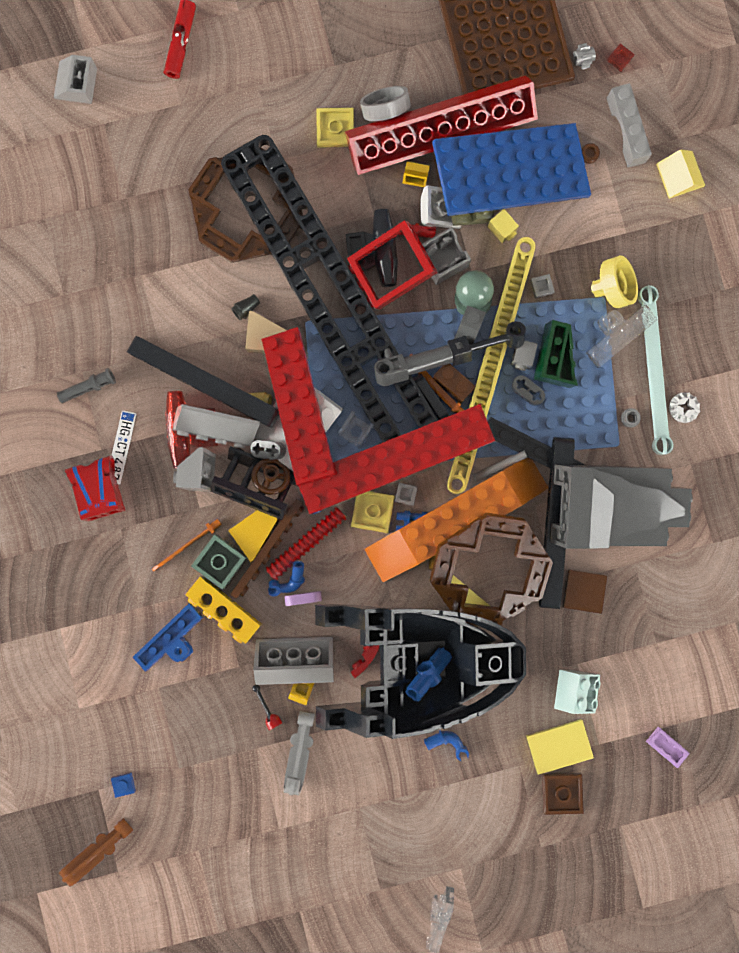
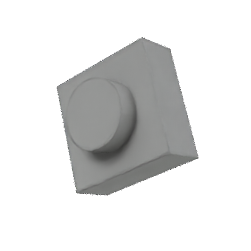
(542, 286)
(405, 494)

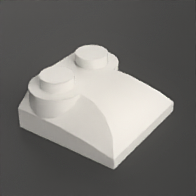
(434, 209)

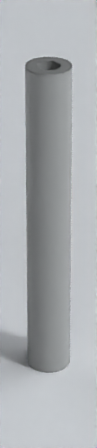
(499, 466)

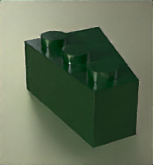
(555, 357)

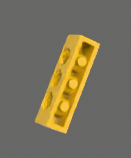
(219, 598)

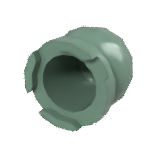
(474, 290)

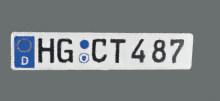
(122, 442)

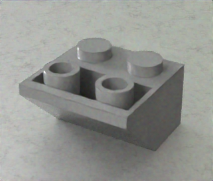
(76, 79)

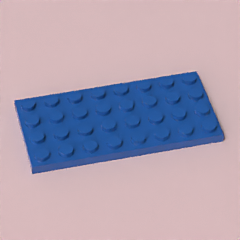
(511, 169)

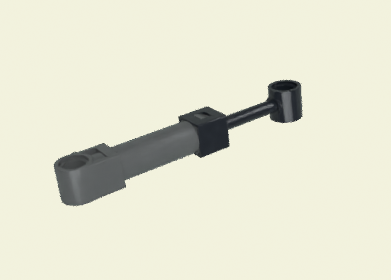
(456, 352)

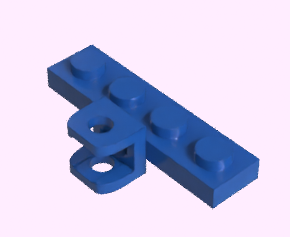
(170, 640)

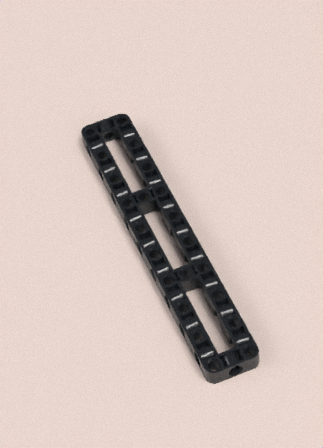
(246, 158)

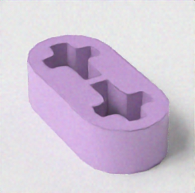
(303, 598)

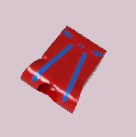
(96, 489)

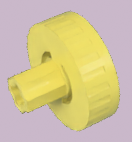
(616, 282)

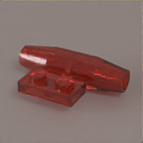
(179, 445)

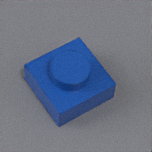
(123, 785)

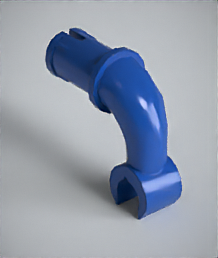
(295, 582)
(445, 737)

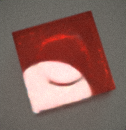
(620, 57)

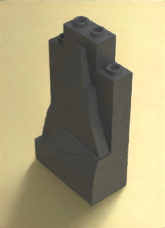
(618, 506)

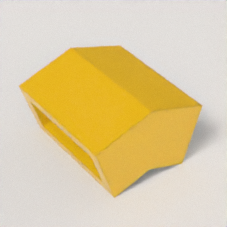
(415, 174)

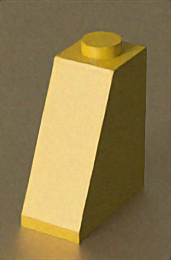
(253, 533)

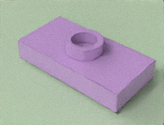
(667, 747)

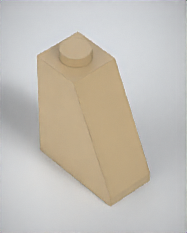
(259, 328)

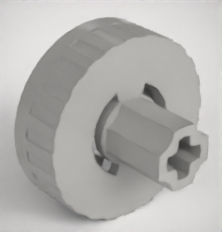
(385, 103)

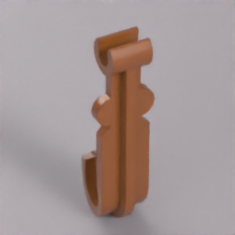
(94, 853)

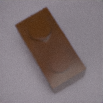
(454, 382)

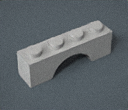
(624, 108)

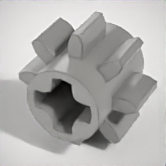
(584, 56)

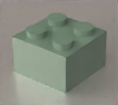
(219, 561)

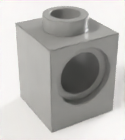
(524, 356)

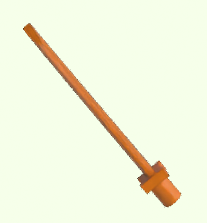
(456, 407)
(210, 528)

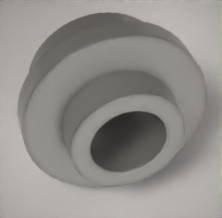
(636, 417)

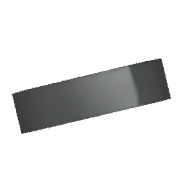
(525, 393)
(267, 453)

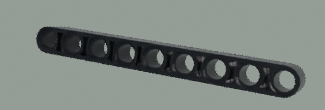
(203, 381)
(562, 454)

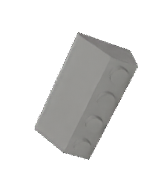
(214, 425)
(196, 471)
(294, 660)

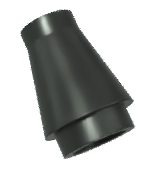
(242, 308)

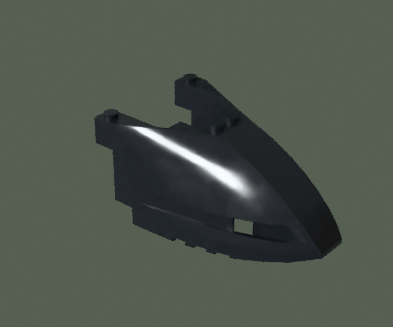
(405, 642)

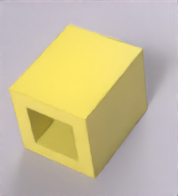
(503, 226)

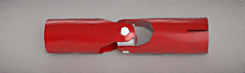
(179, 41)

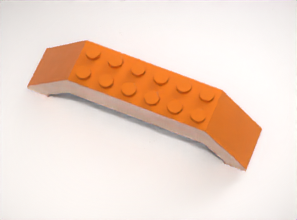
(421, 537)

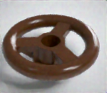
(270, 469)

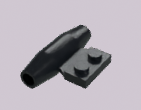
(383, 257)

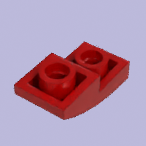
(368, 654)

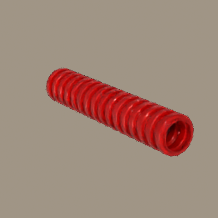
(306, 543)

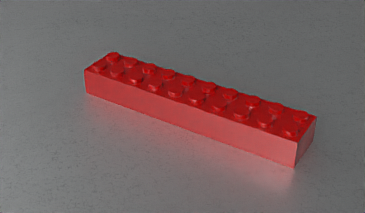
(414, 131)
(399, 458)

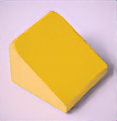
(300, 692)

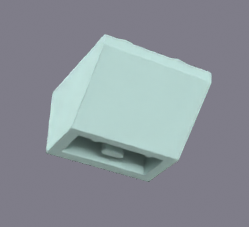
(577, 692)

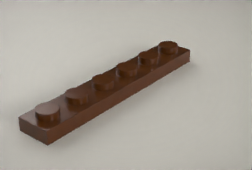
(264, 556)

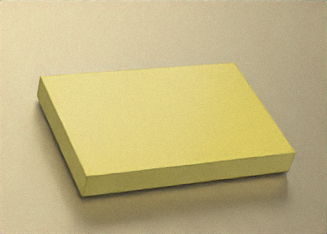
(559, 746)

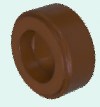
(590, 153)

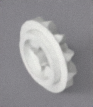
(677, 411)

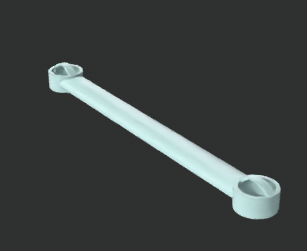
(655, 376)

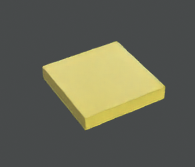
(332, 126)
(373, 511)

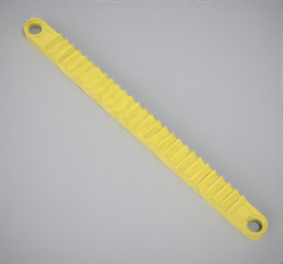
(495, 354)

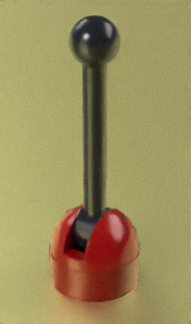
(272, 719)

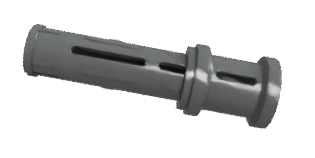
(94, 382)

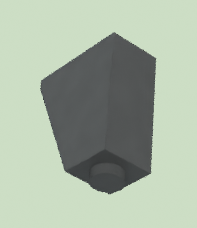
(470, 324)

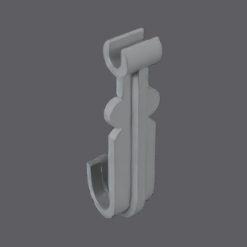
(299, 755)

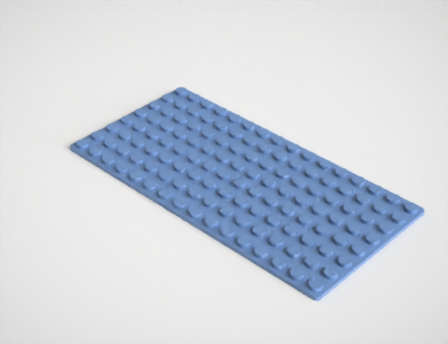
(575, 412)

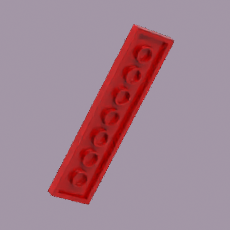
(298, 407)

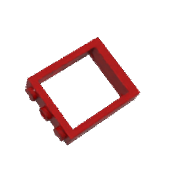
(420, 252)

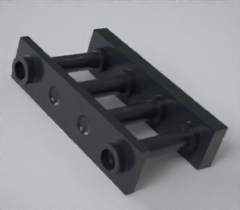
(242, 494)

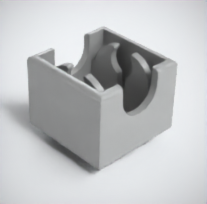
(446, 255)

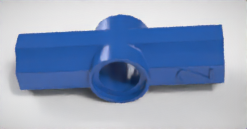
(428, 674)

